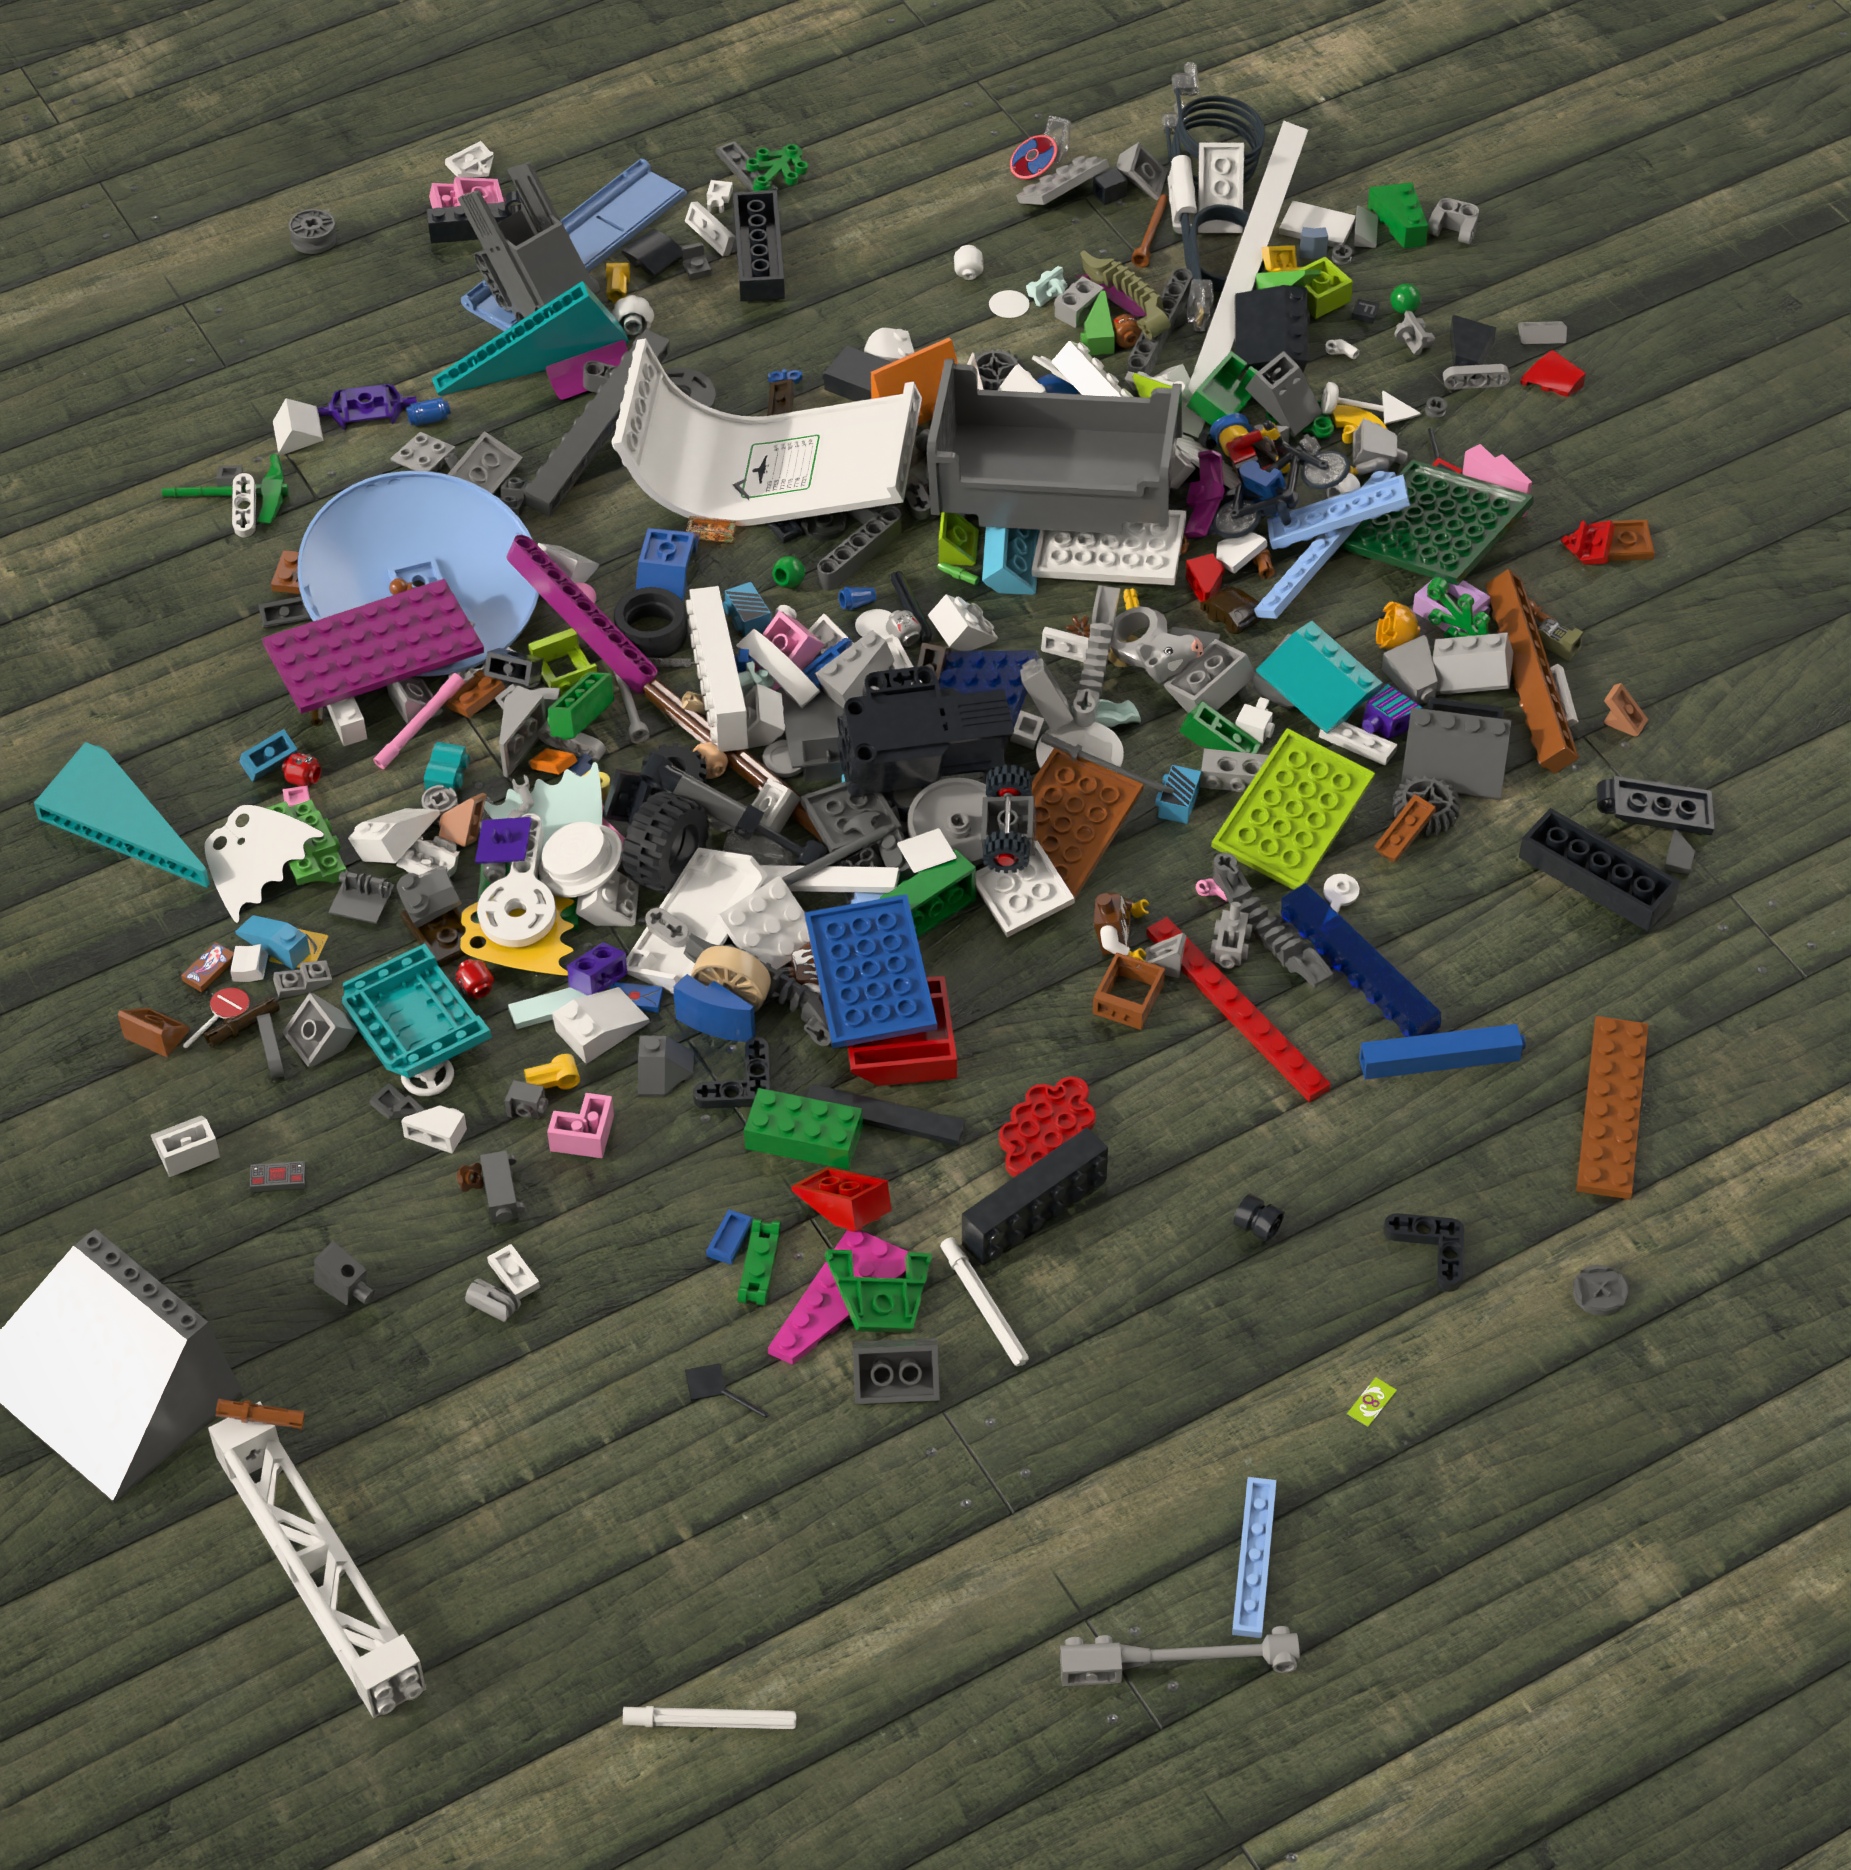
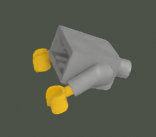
(1372, 447)

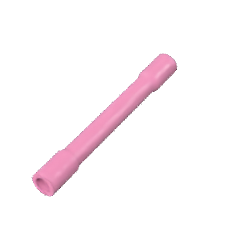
(392, 749)

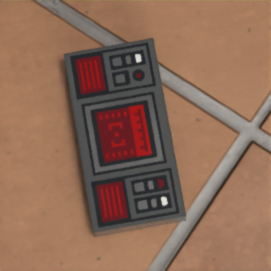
(277, 1176)

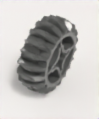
(995, 367)
(1435, 793)

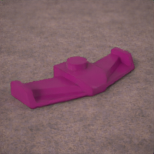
(1205, 494)

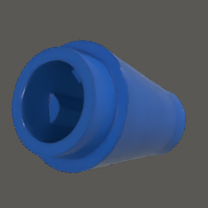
(856, 597)

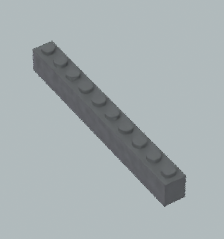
(587, 435)

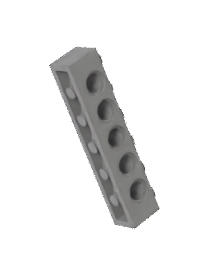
(1229, 769)

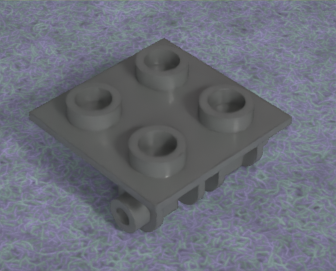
(361, 897)

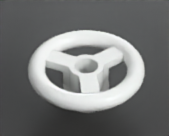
(428, 1077)

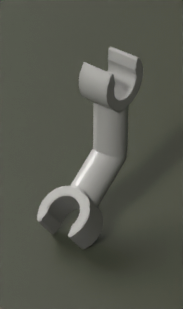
(525, 794)

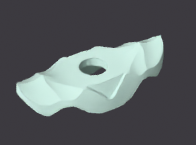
(1112, 713)

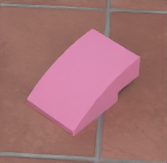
(447, 194)
(1495, 470)

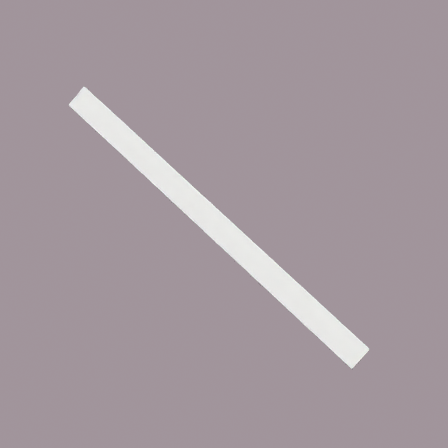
(1246, 261)

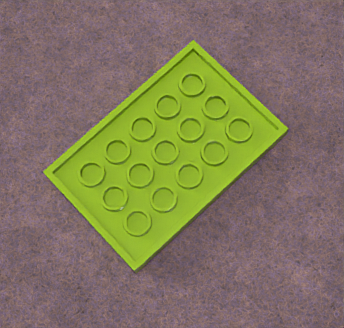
(1293, 810)

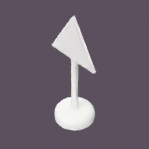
(1393, 408)

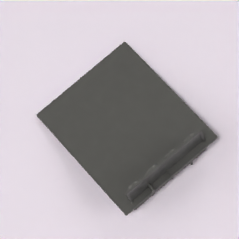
(813, 736)

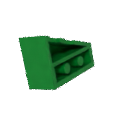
(1401, 212)

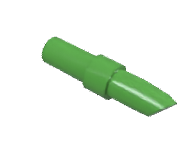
(959, 573)

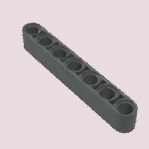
(1174, 300)

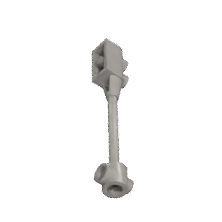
(1105, 1660)

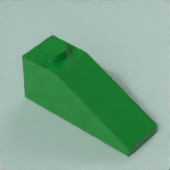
(1215, 732)

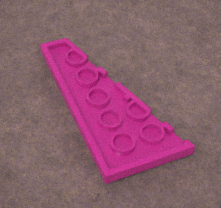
(822, 1305)

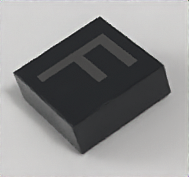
(1365, 311)

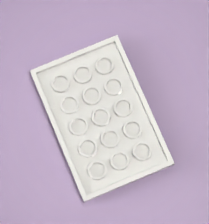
(1136, 556)

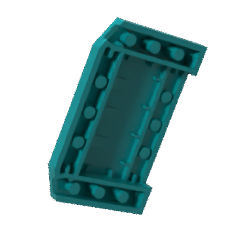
(412, 1013)

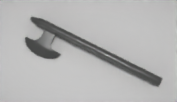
(860, 822)

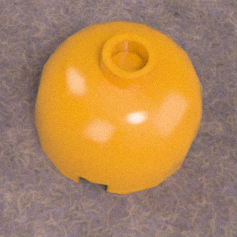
(1397, 627)

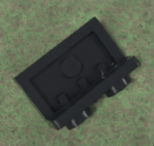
(625, 796)

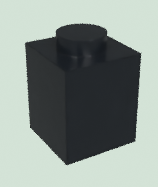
(1110, 186)

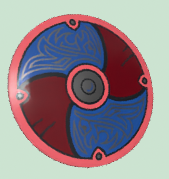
(1033, 157)

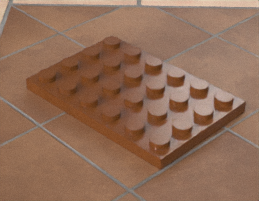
(1079, 813)

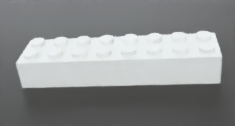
(717, 669)

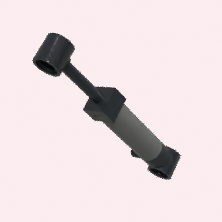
(663, 775)

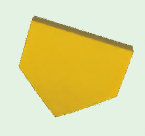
(1280, 258)

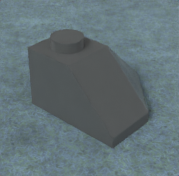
(662, 1065)

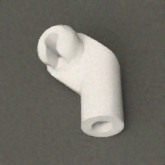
(1340, 347)

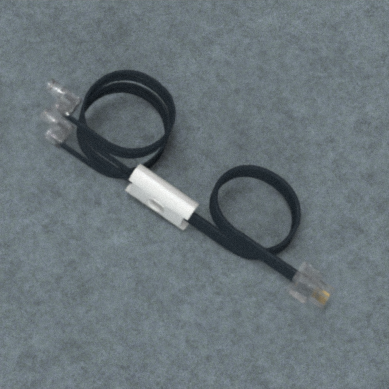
(1183, 188)

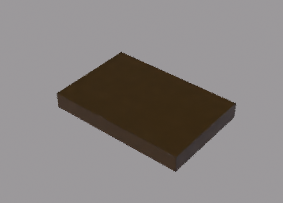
(442, 936)

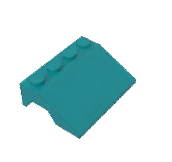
(1319, 677)

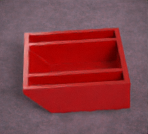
(912, 1056)

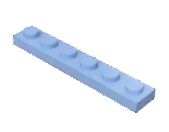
(1254, 1557)

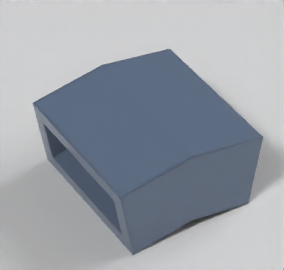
(1313, 243)

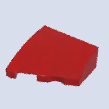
(1555, 375)

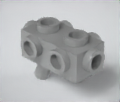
(1231, 933)

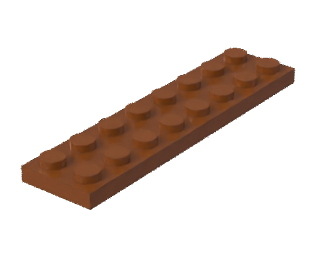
(1612, 1108)

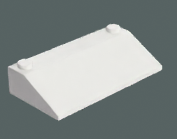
(702, 891)

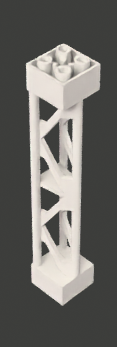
(391, 1668)

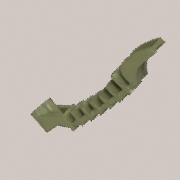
(1114, 274)

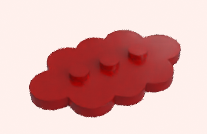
(1045, 1122)

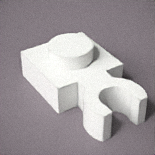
(718, 194)

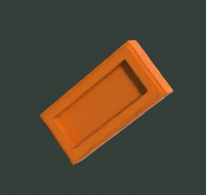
(553, 761)

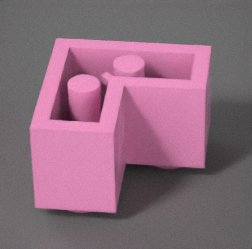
(583, 1132)

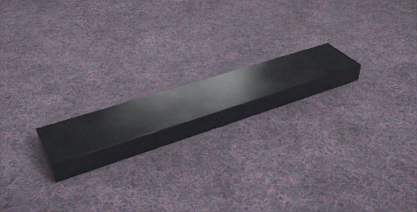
(896, 1116)

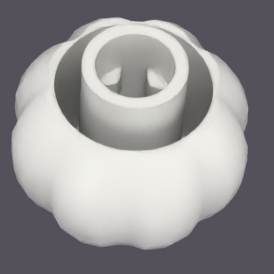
(636, 314)

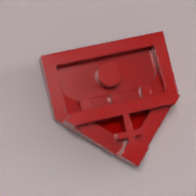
(1591, 542)

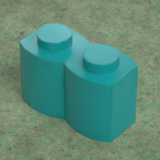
(446, 766)

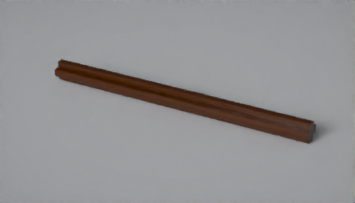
(738, 760)

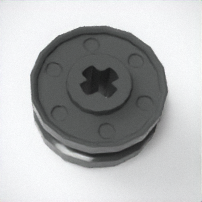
(312, 231)

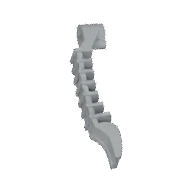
(1096, 656)

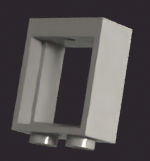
(1046, 694)

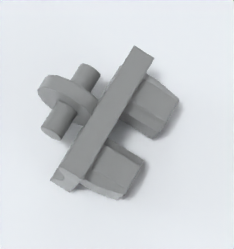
(1413, 333)

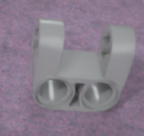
(1454, 216)

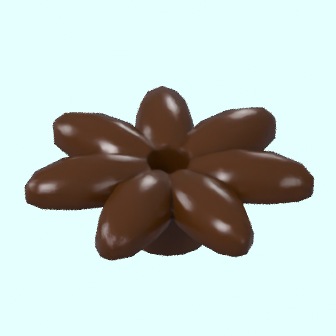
(1080, 625)

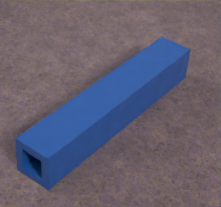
(1441, 1051)

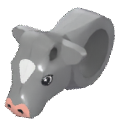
(1156, 650)

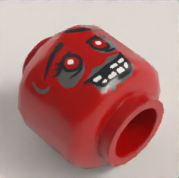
(301, 769)
(474, 978)

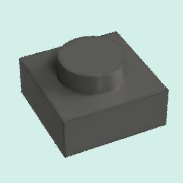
(227, 473)

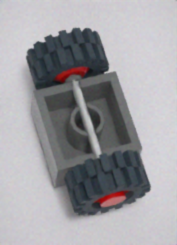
(1008, 819)

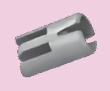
(491, 1300)

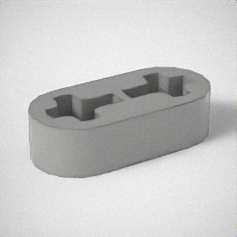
(664, 931)

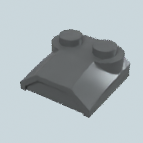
(427, 895)

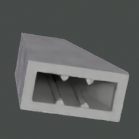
(1412, 669)

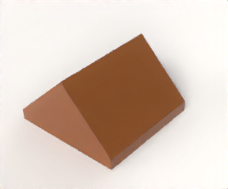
(152, 1029)

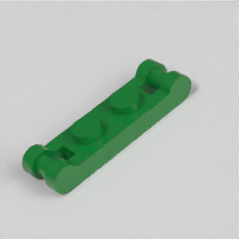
(759, 1262)

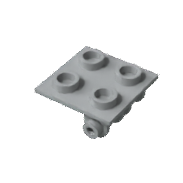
(423, 453)

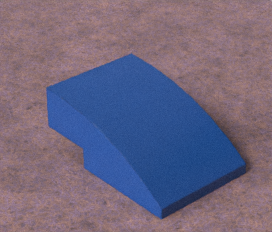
(713, 1010)

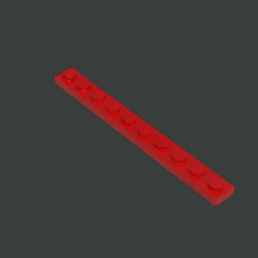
(1244, 1015)

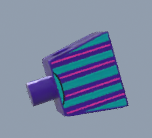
(1388, 712)

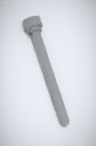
(638, 730)

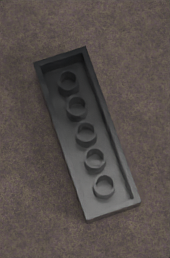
(758, 245)
(1599, 869)
(1034, 1196)

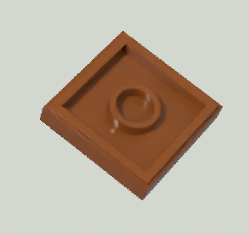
(1631, 541)

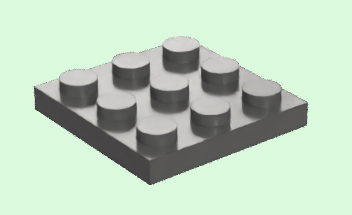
(834, 807)

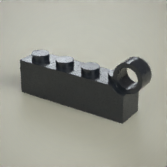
(452, 224)

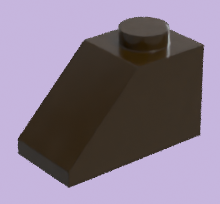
(934, 657)

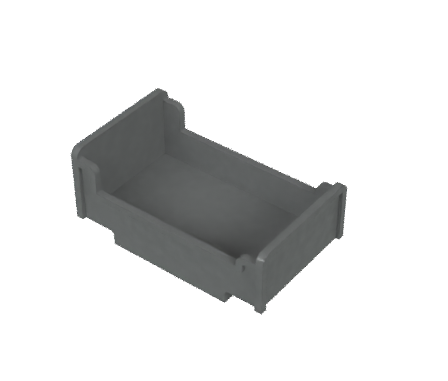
(1051, 456)

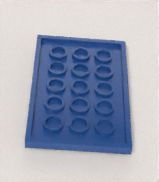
(870, 971)

